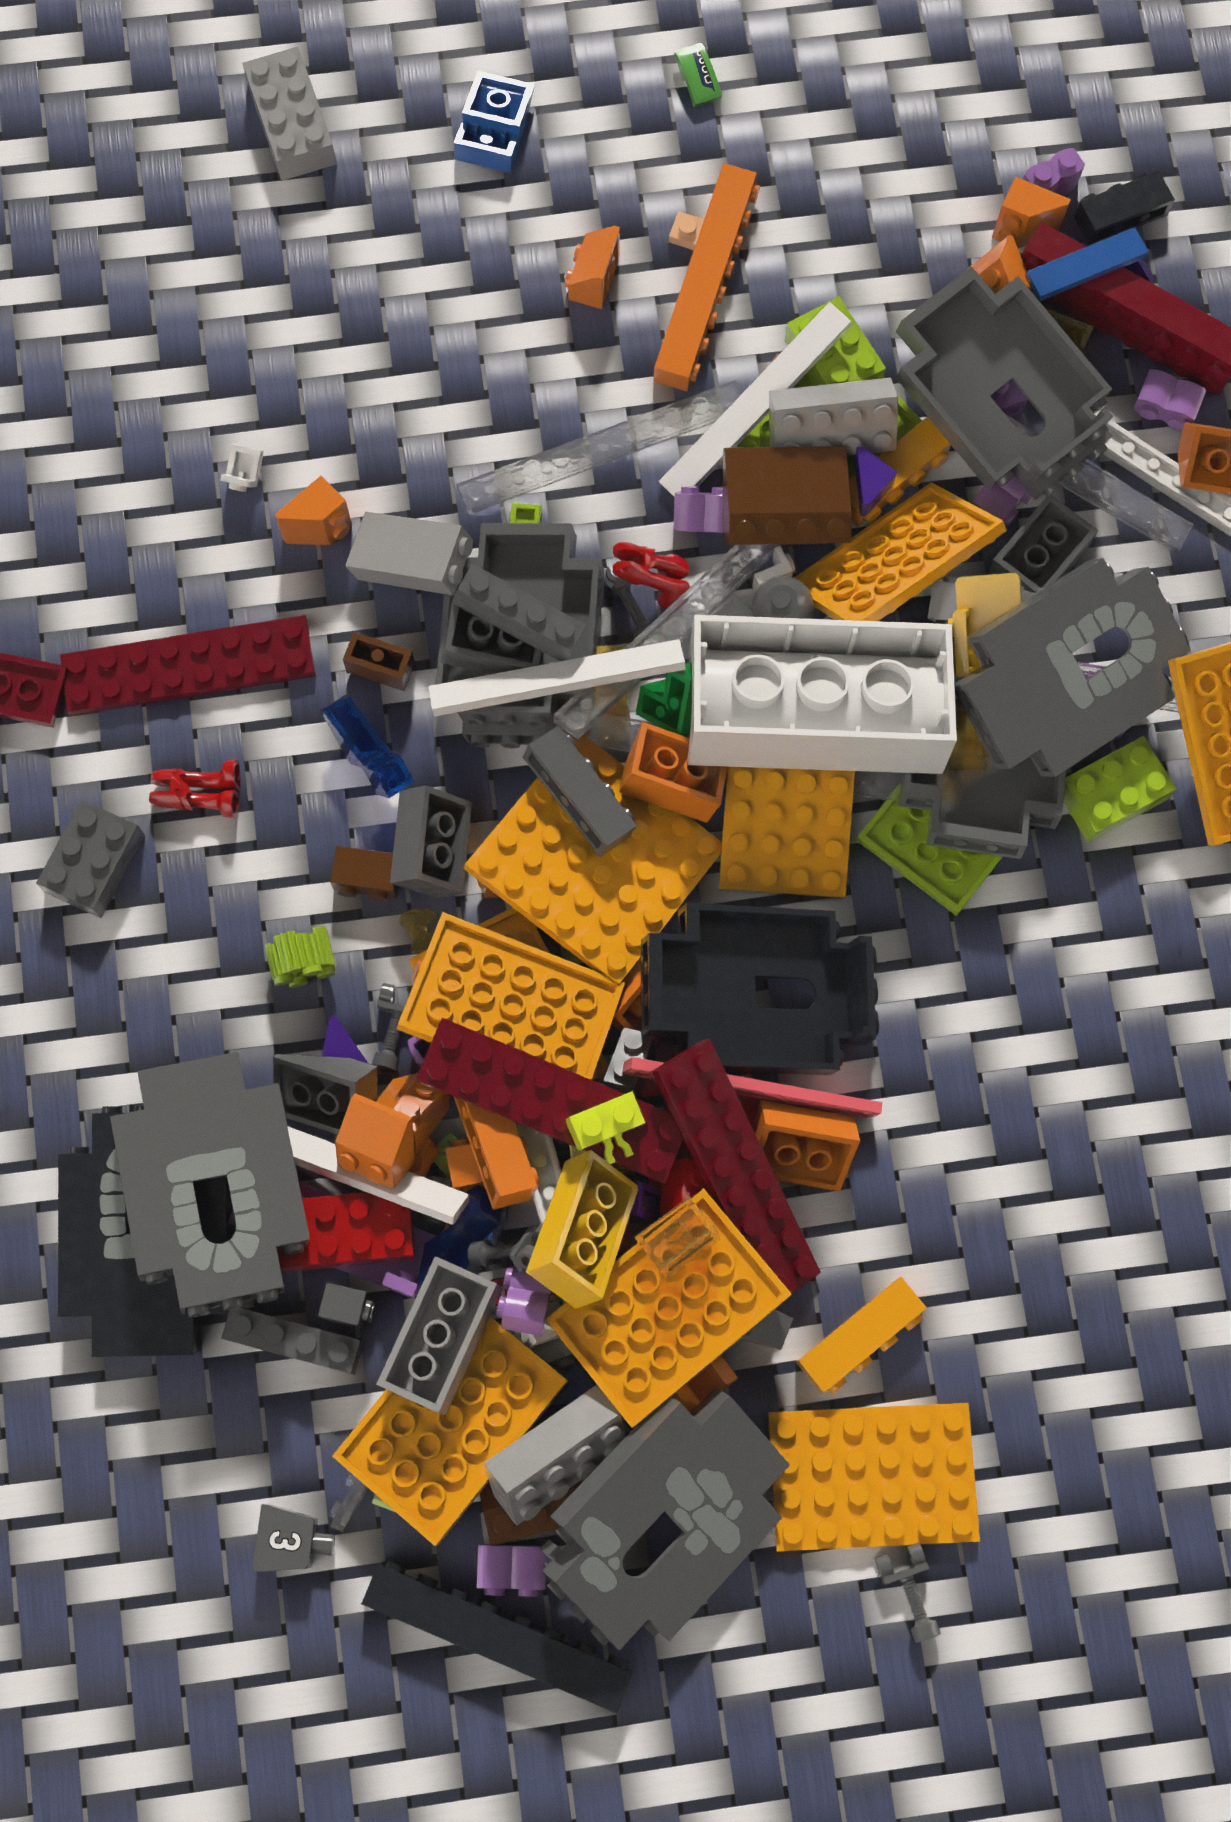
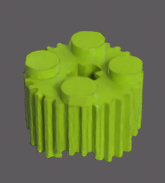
(300, 957)

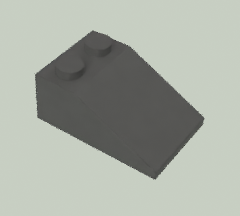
(320, 1088)

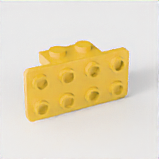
(979, 603)

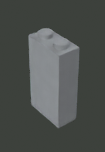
(409, 553)

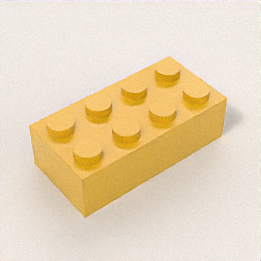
(583, 1229)

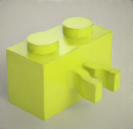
(606, 1122)

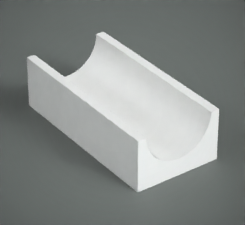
(821, 694)

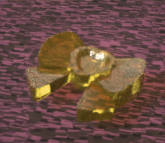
(415, 922)

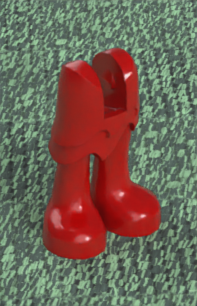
(636, 565)
(182, 798)

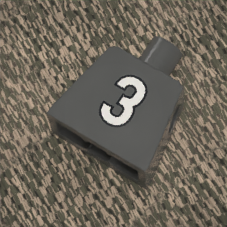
(288, 1540)

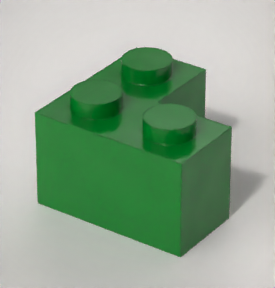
(668, 702)

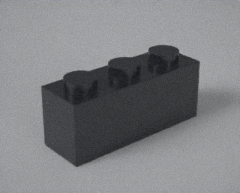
(1124, 207)

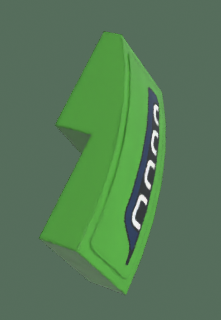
(699, 74)

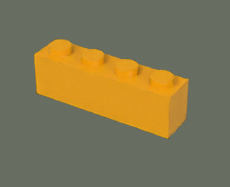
(914, 456)
(861, 1335)

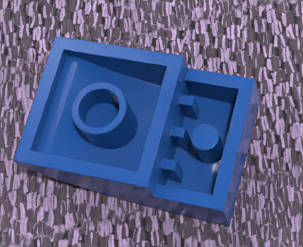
(493, 122)

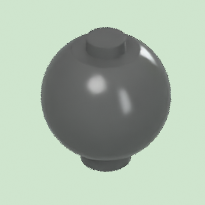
(783, 599)

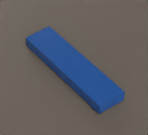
(1086, 264)

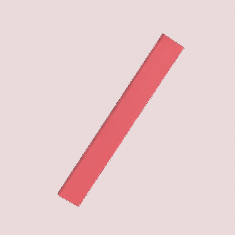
(776, 1092)

